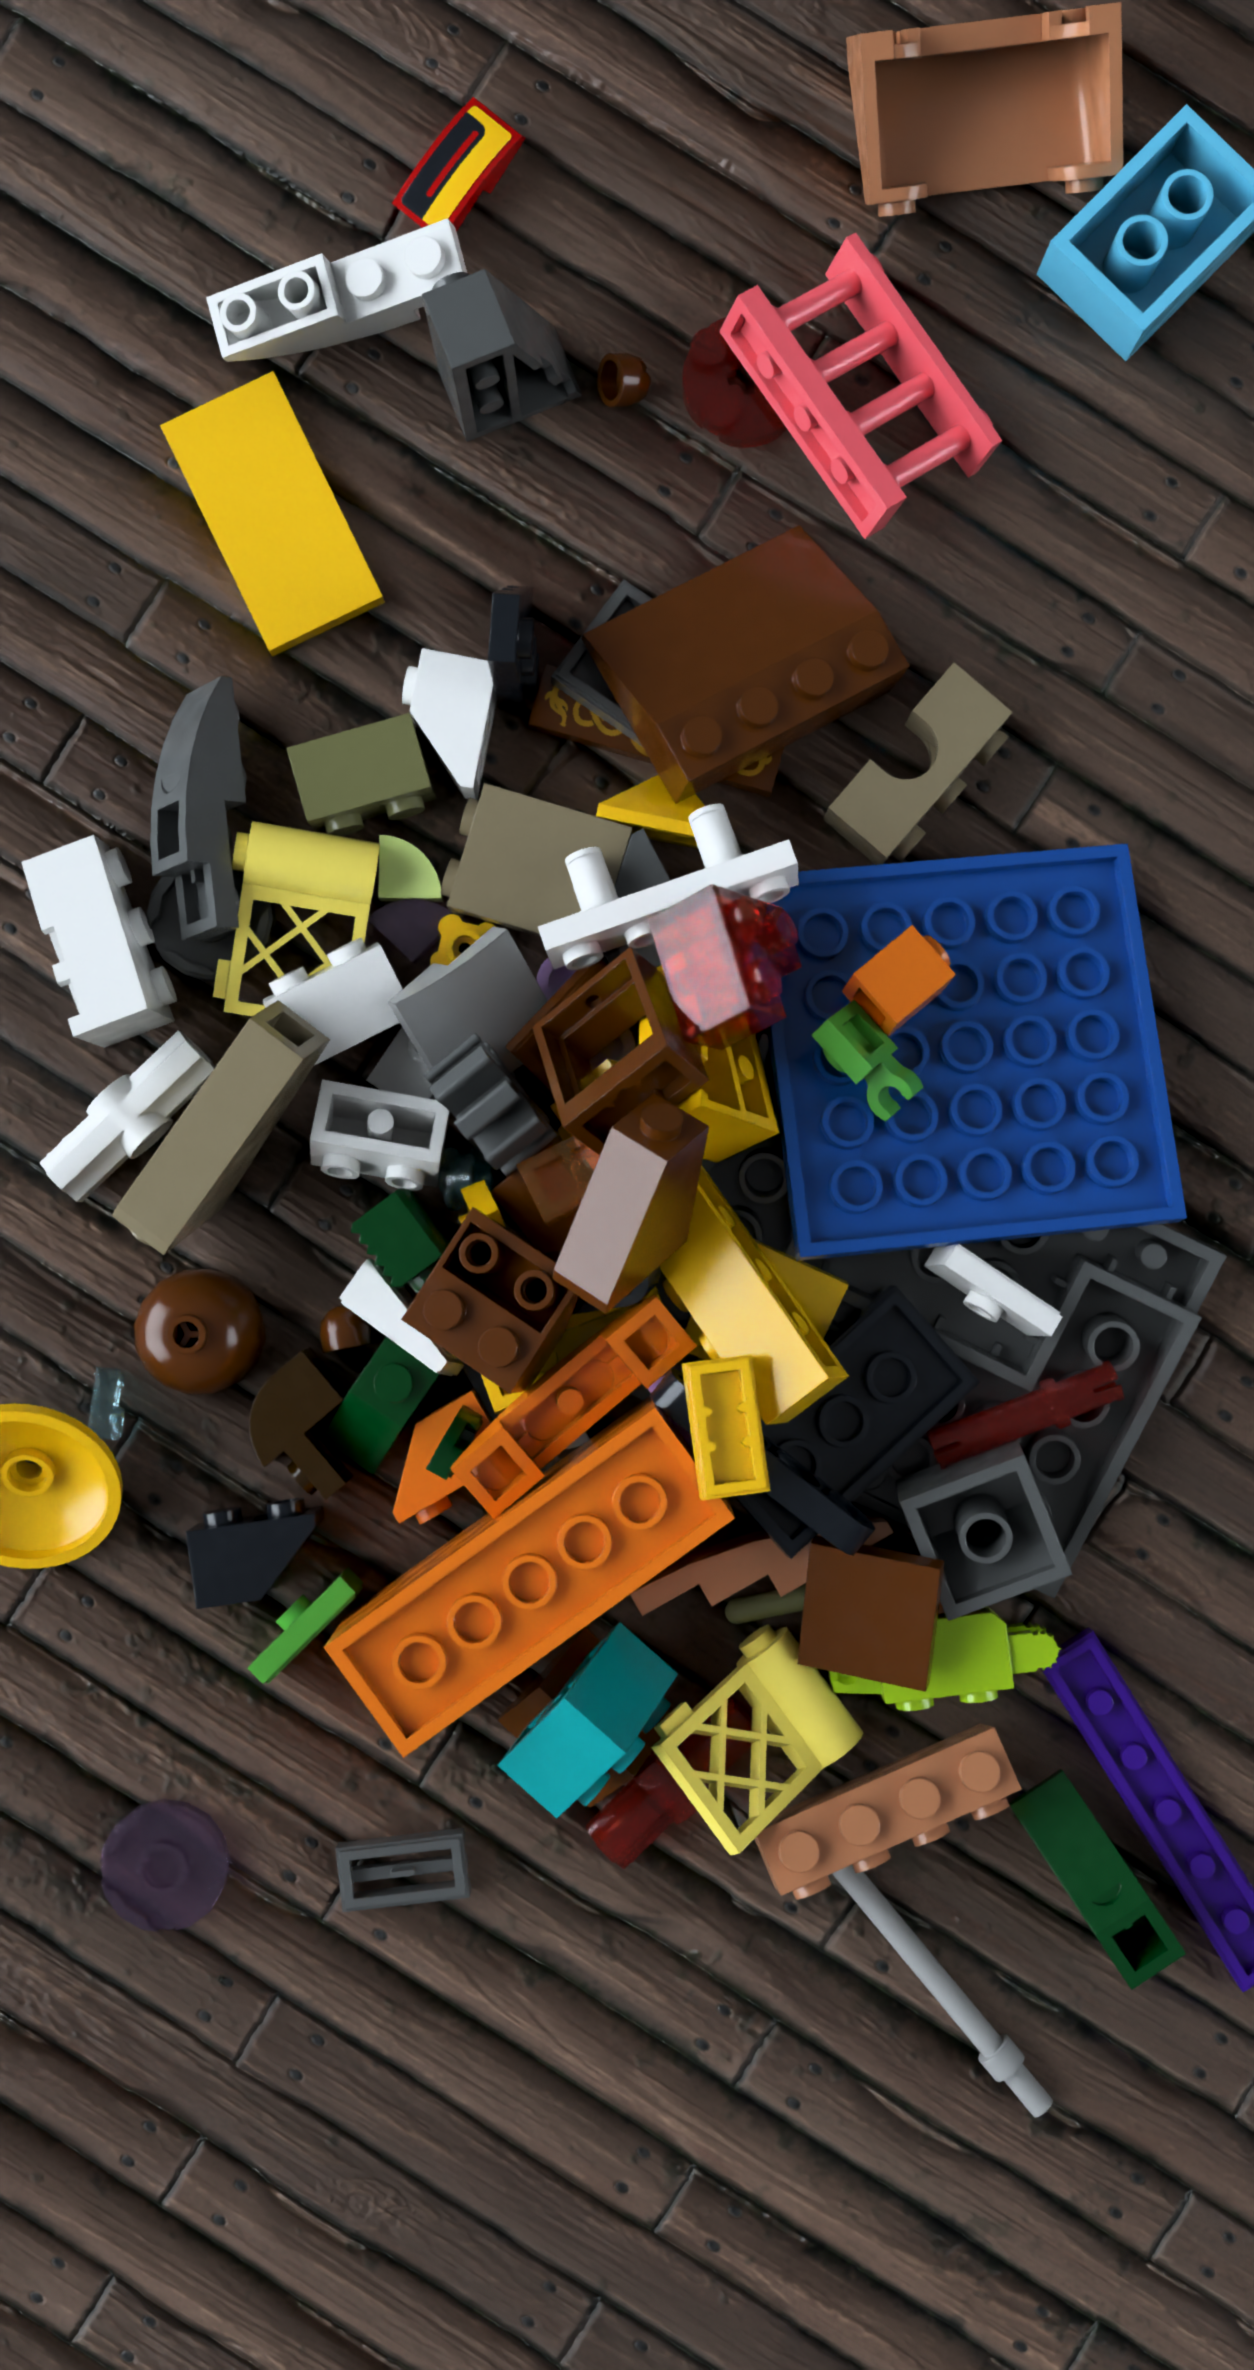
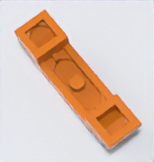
(569, 1401)

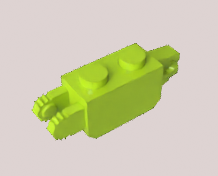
(970, 1659)

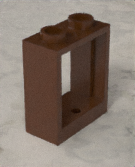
(581, 1029)

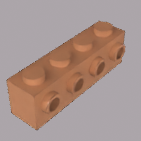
(886, 1807)

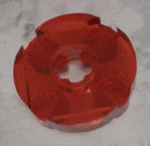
(722, 408)

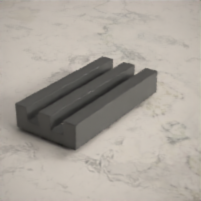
(398, 1845)

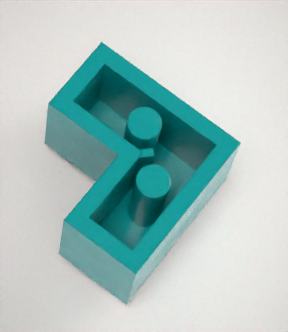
(591, 1723)

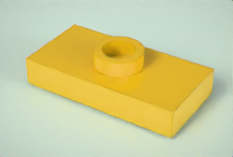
(725, 1427)

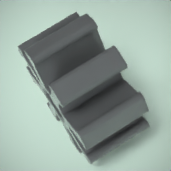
(490, 1105)

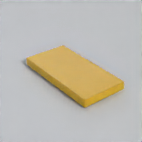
(272, 513)

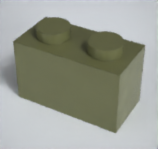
(362, 775)

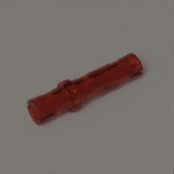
(1026, 1414)

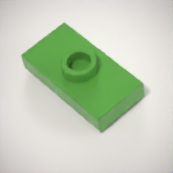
(303, 1623)

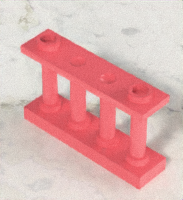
(814, 415)

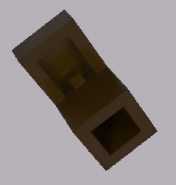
(285, 1418)

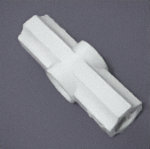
(128, 1117)

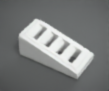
(383, 1308)

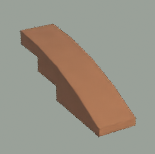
(733, 1566)

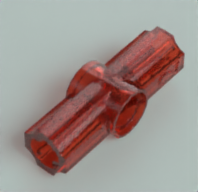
(655, 1798)

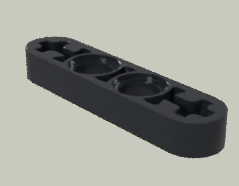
(789, 1480)

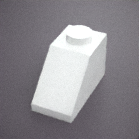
(454, 711)

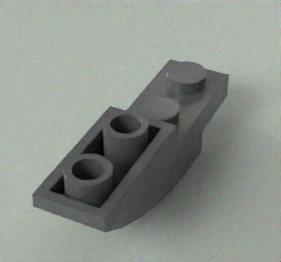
(193, 789)

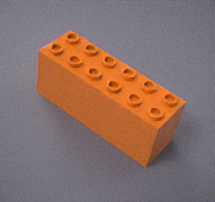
(526, 1578)

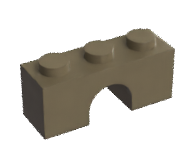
(957, 725)

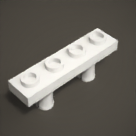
(615, 921)

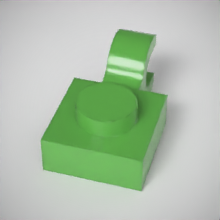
(865, 1052)

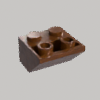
(493, 1303)

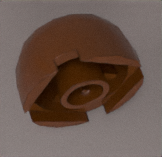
(227, 1332)

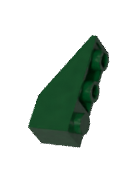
(1097, 1879)

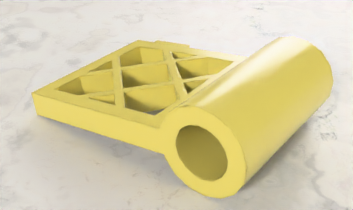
(297, 871)
(787, 1701)

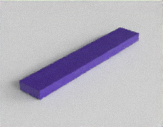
(1158, 1799)

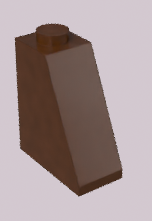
(634, 1203)

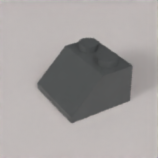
(985, 1526)

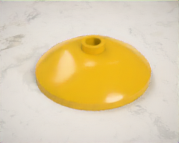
(62, 1502)

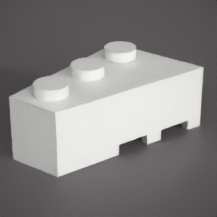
(99, 942)

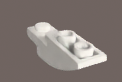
(334, 302)

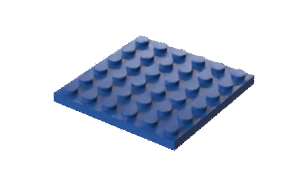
(1031, 1062)

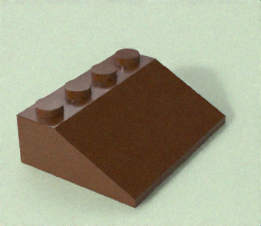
(744, 661)

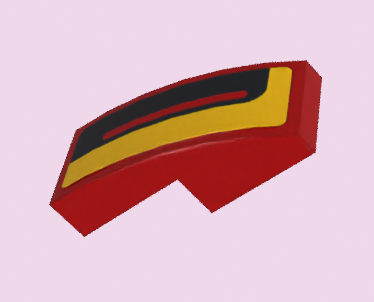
(459, 166)

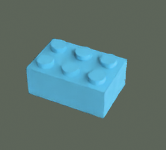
(1153, 233)

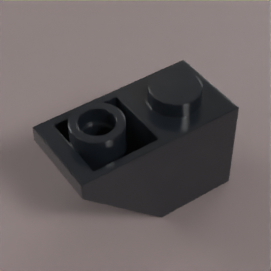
(244, 1557)

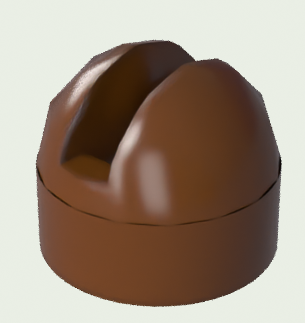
(622, 380)
(344, 1330)

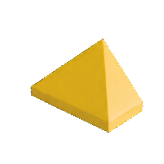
(653, 809)

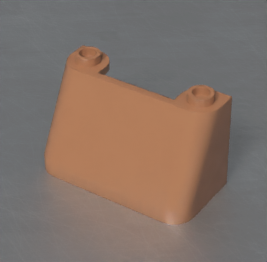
(988, 105)

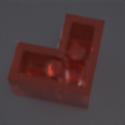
(725, 964)

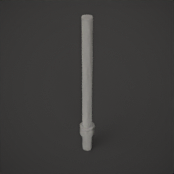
(997, 2052)

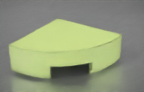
(406, 872)

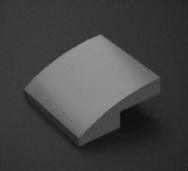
(479, 992)

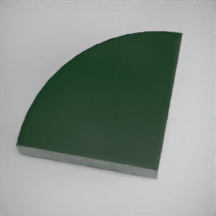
(455, 1442)

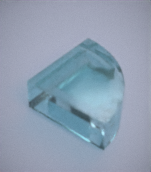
(105, 1414)

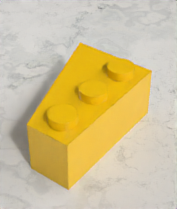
(733, 1100)

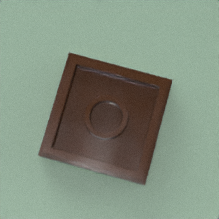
(871, 1613)

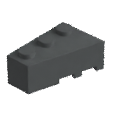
(494, 353)

